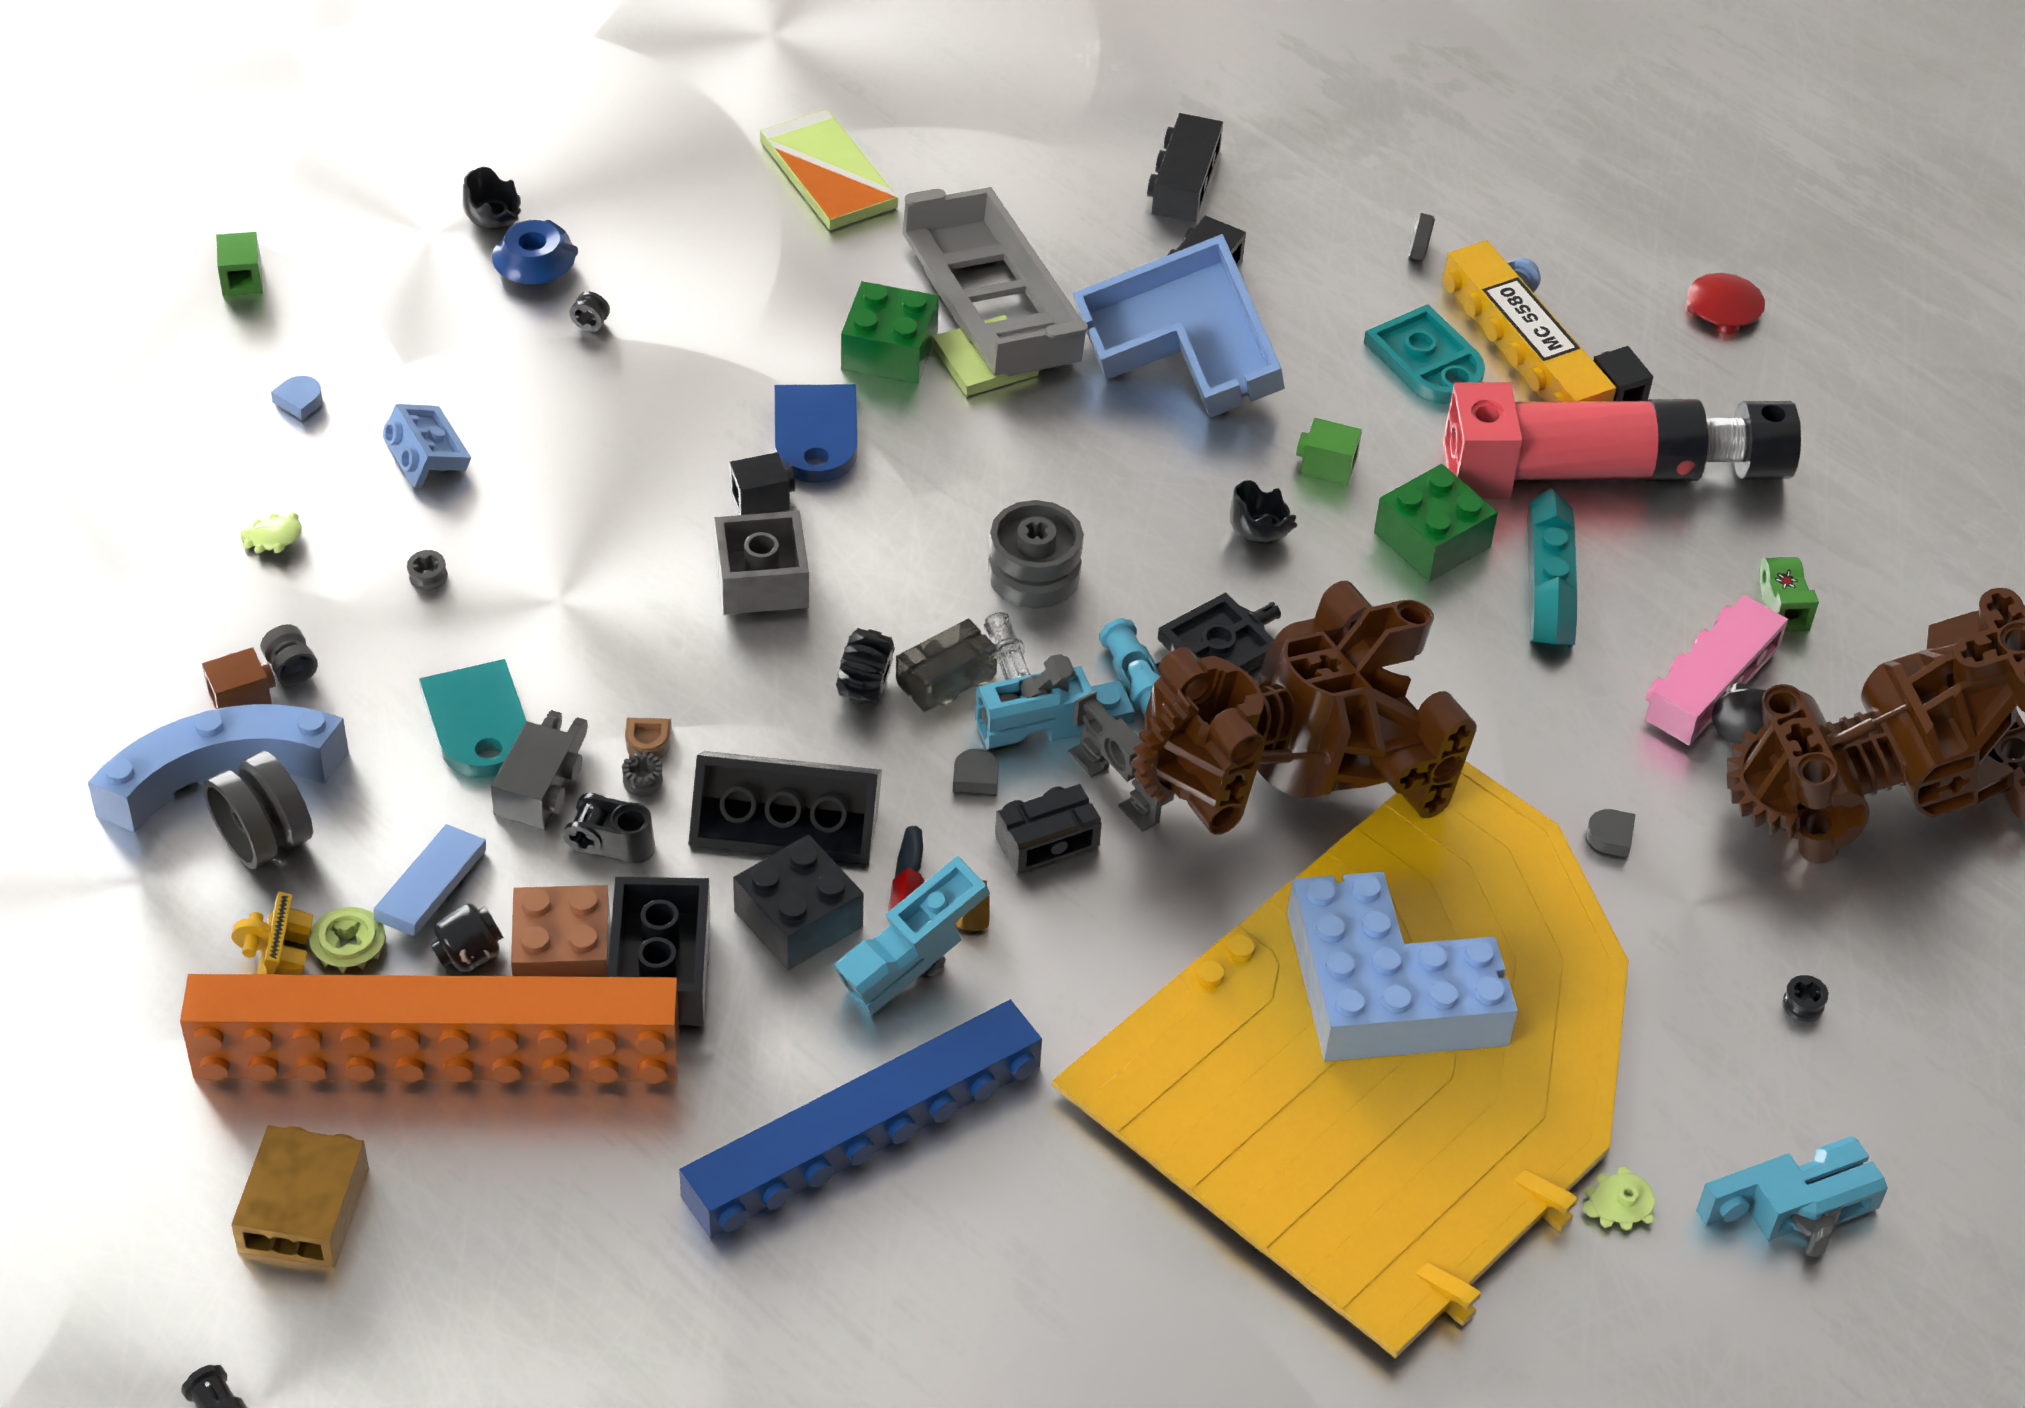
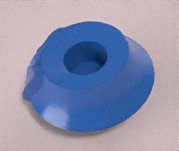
(534, 252)

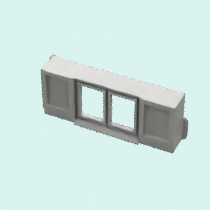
(977, 230)

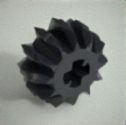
(865, 666)

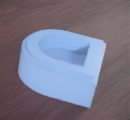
(298, 396)

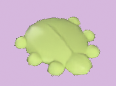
(273, 533)
(1620, 1199)

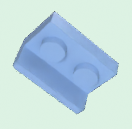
(423, 442)

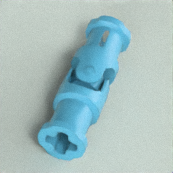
(1131, 660)

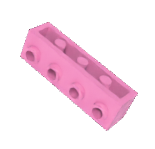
(1725, 655)

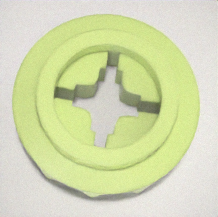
(345, 924)

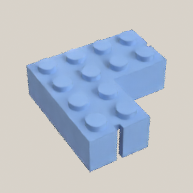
(1186, 305)
(1390, 996)

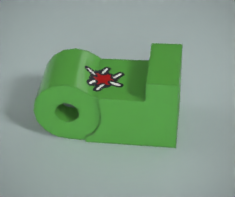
(1786, 588)

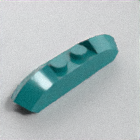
(1552, 570)

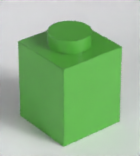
(239, 263)
(1329, 451)

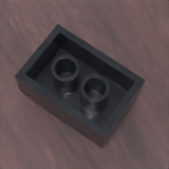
(663, 932)

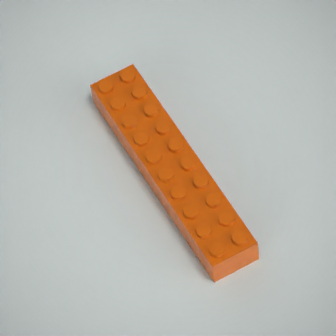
(431, 1027)

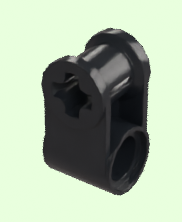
(614, 829)

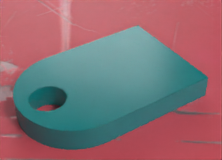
(1426, 353)
(474, 713)

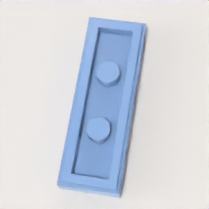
(429, 880)

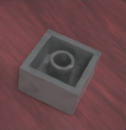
(761, 562)

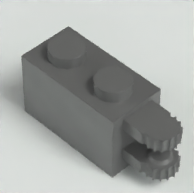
(538, 771)

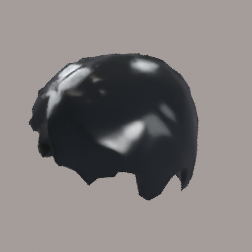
(489, 199)
(1260, 514)

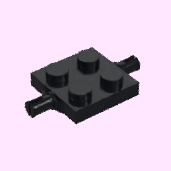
(1222, 631)

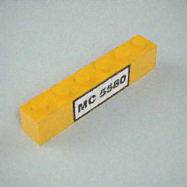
(1523, 327)

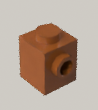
(238, 680)

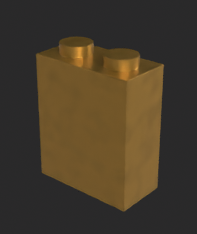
(300, 1196)

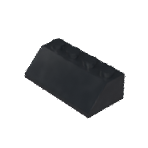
(776, 801)

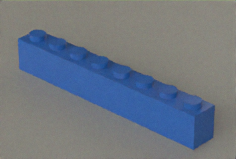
(859, 1119)

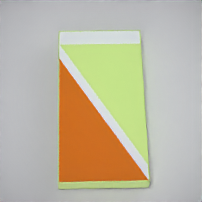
(828, 169)

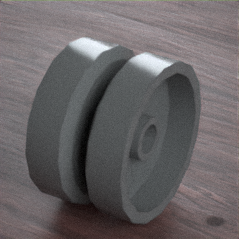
(1035, 554)
(258, 809)

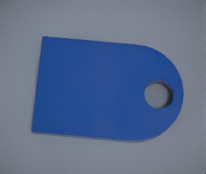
(816, 425)

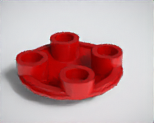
(1725, 301)

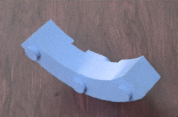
(207, 743)

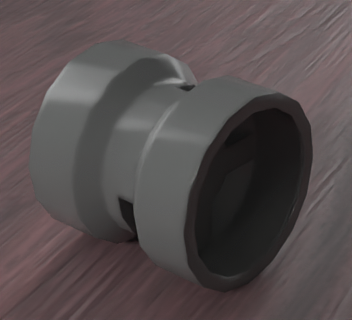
(289, 655)

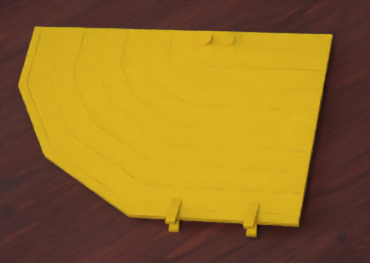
(1399, 1171)

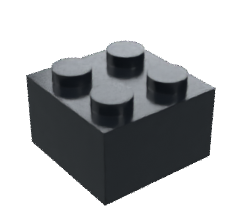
(798, 902)

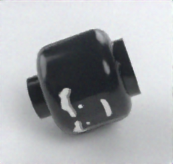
(466, 938)

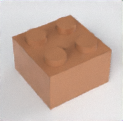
(560, 931)

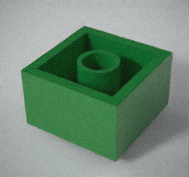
(889, 332)
(1435, 522)

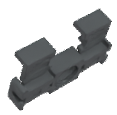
(1112, 742)

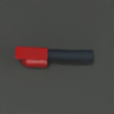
(908, 865)

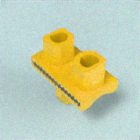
(281, 925)

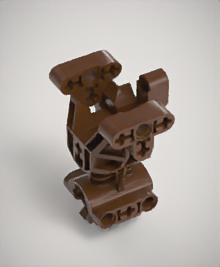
(1313, 720)
(1932, 723)

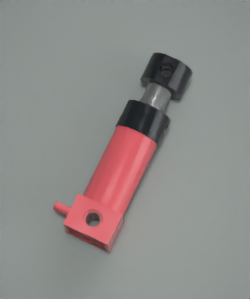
(1501, 440)

